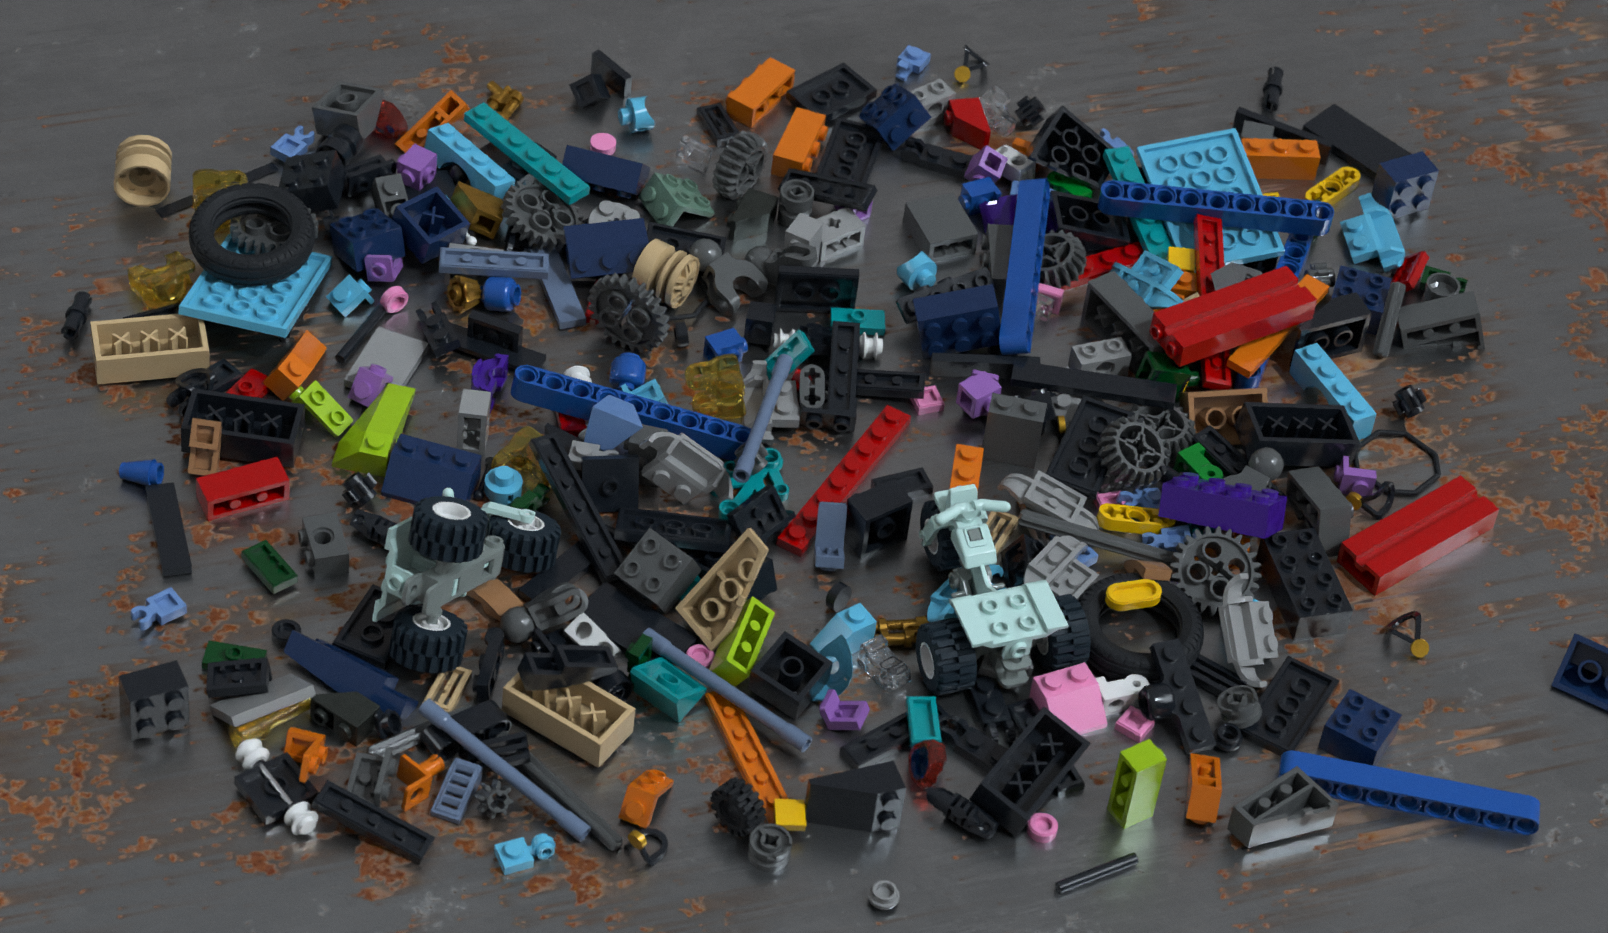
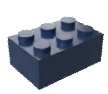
(957, 320)

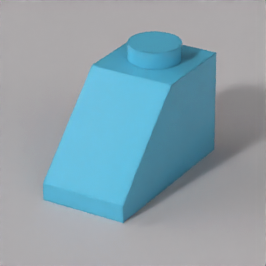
(853, 623)

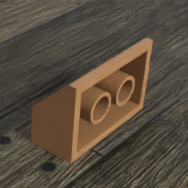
(1219, 408)

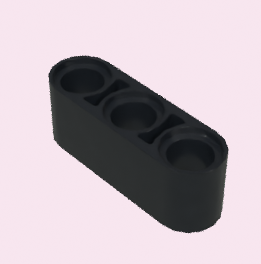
(481, 720)

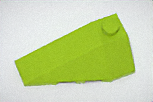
(375, 433)

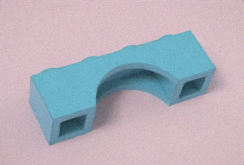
(481, 170)
(1314, 368)

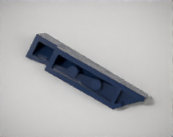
(348, 673)

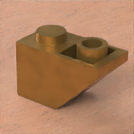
(478, 208)

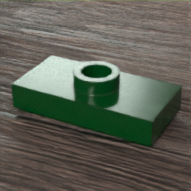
(269, 566)
(221, 651)

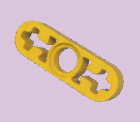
(1351, 181)
(1118, 518)

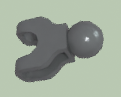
(768, 260)
(725, 274)
(1263, 468)
(543, 612)

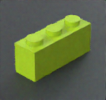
(741, 647)
(1136, 783)

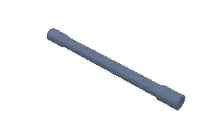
(747, 459)
(785, 730)
(565, 818)

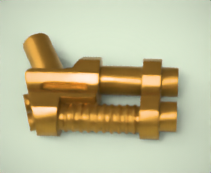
(504, 99)
(908, 627)

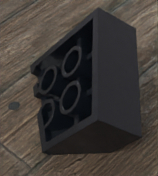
(1070, 149)

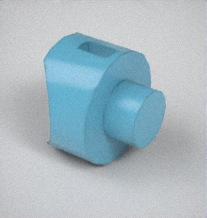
(636, 115)
(918, 272)
(501, 483)

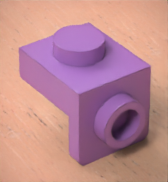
(382, 268)
(369, 384)
(1354, 479)
(842, 714)

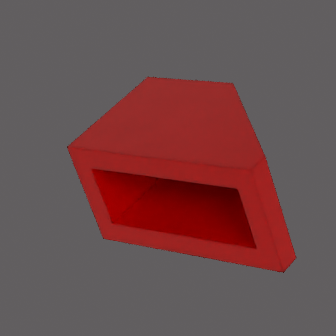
(968, 121)

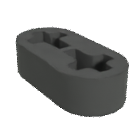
(806, 389)

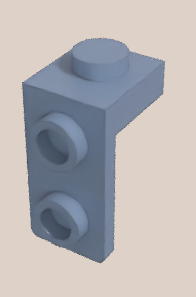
(830, 536)

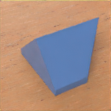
(612, 423)

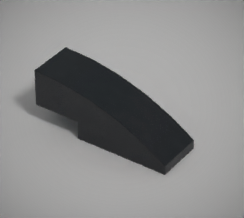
(565, 666)

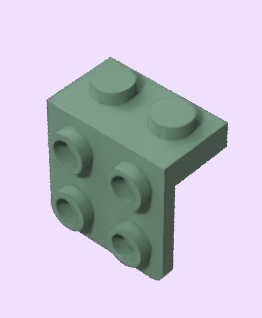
(670, 196)

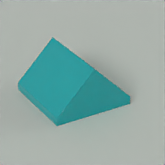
(666, 687)

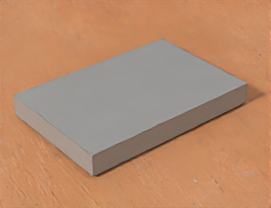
(392, 351)
(248, 707)

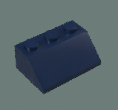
(606, 171)
(604, 247)
(426, 468)
(1584, 671)

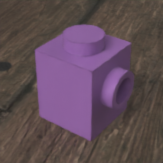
(986, 164)
(417, 167)
(976, 393)

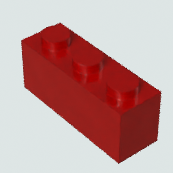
(242, 488)

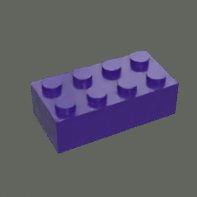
(1223, 505)

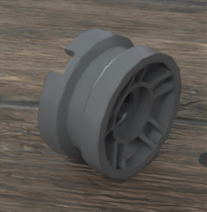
(1239, 706)
(769, 847)

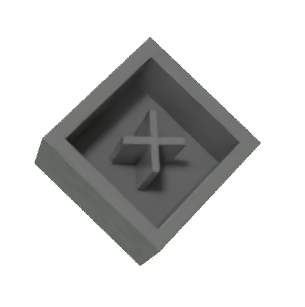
(658, 571)

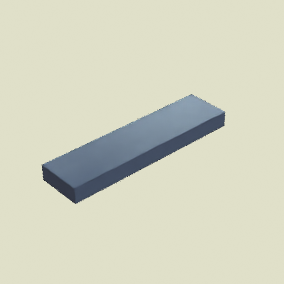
(493, 263)
(561, 293)

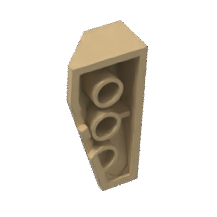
(721, 594)

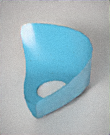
(841, 651)

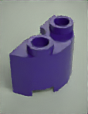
(999, 211)
(490, 375)

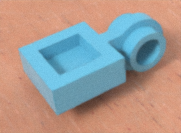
(517, 856)

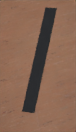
(187, 201)

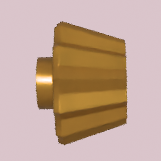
(463, 293)

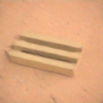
(1007, 532)
(457, 694)

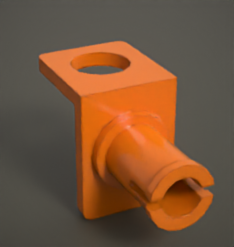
(417, 778)

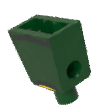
(1161, 368)

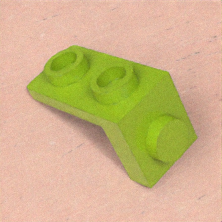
(322, 407)

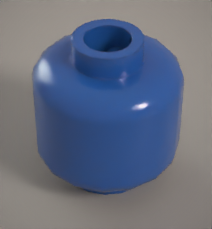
(500, 294)
(627, 369)

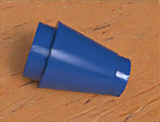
(142, 472)

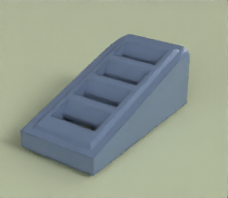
(462, 773)

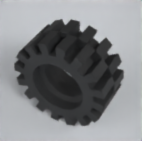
(738, 806)

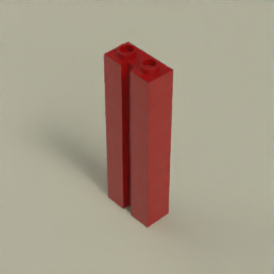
(1232, 316)
(1417, 535)

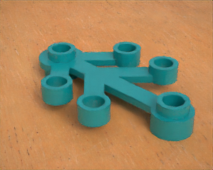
(755, 483)

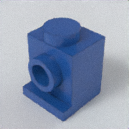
(977, 192)
(724, 343)

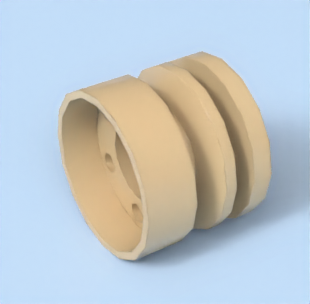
(142, 170)
(667, 272)

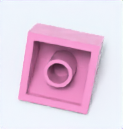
(1072, 697)

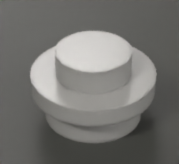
(884, 895)

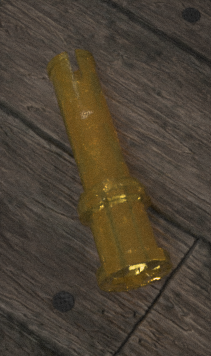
(262, 726)

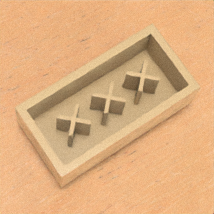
(148, 347)
(575, 717)

